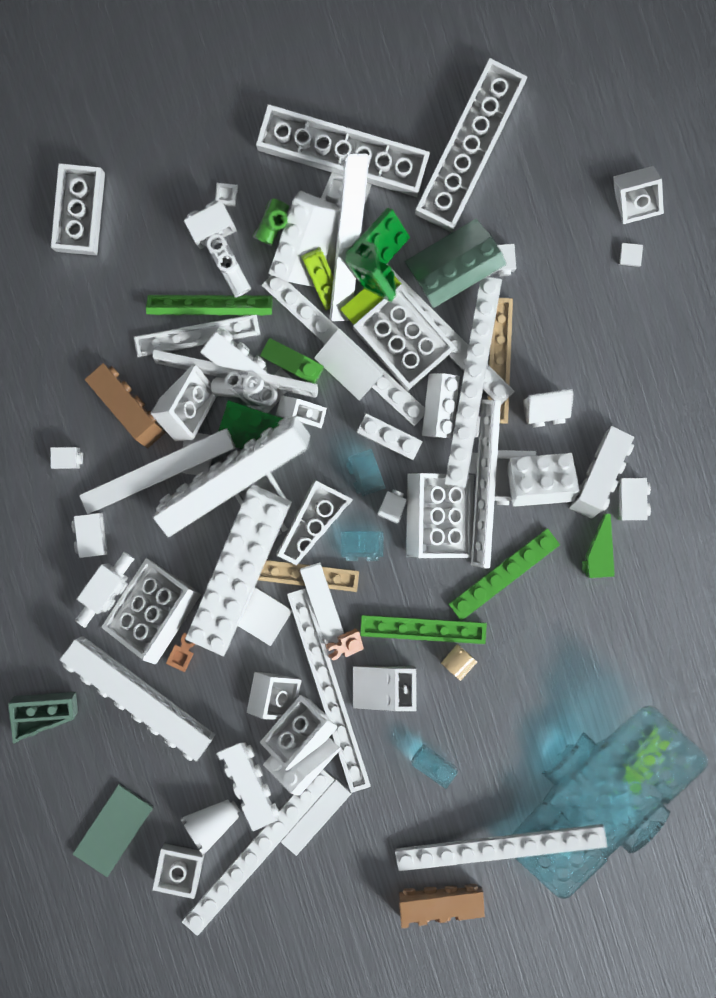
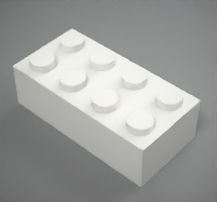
(77, 209)

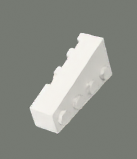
(603, 473)
(312, 520)
(249, 785)

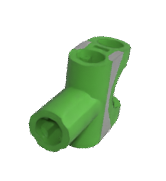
(272, 220)

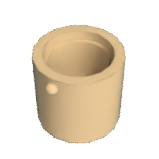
(459, 662)

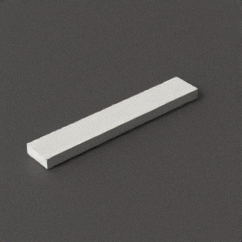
(195, 335)

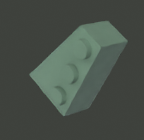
(40, 712)

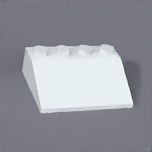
(309, 226)
(404, 338)
(439, 517)
(150, 611)

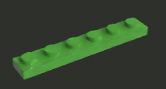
(209, 305)
(504, 574)
(423, 629)

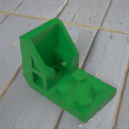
(374, 250)

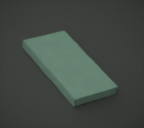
(113, 830)

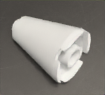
(210, 823)

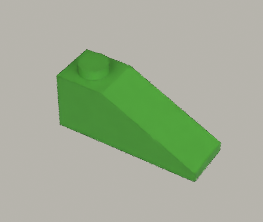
(292, 361)
(599, 557)

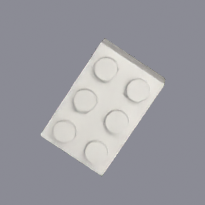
(542, 479)

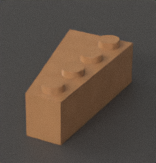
(125, 405)
(440, 904)

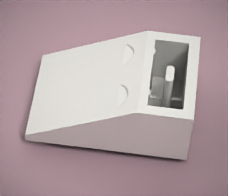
(229, 354)
(384, 688)

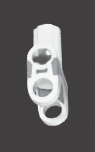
(233, 275)
(243, 386)

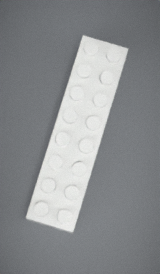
(325, 145)
(470, 145)
(232, 475)
(238, 569)
(137, 697)

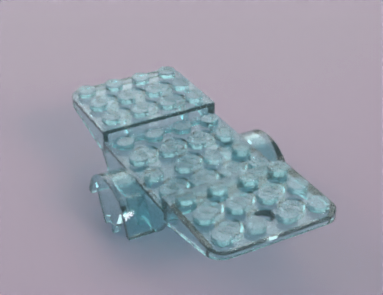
(615, 785)

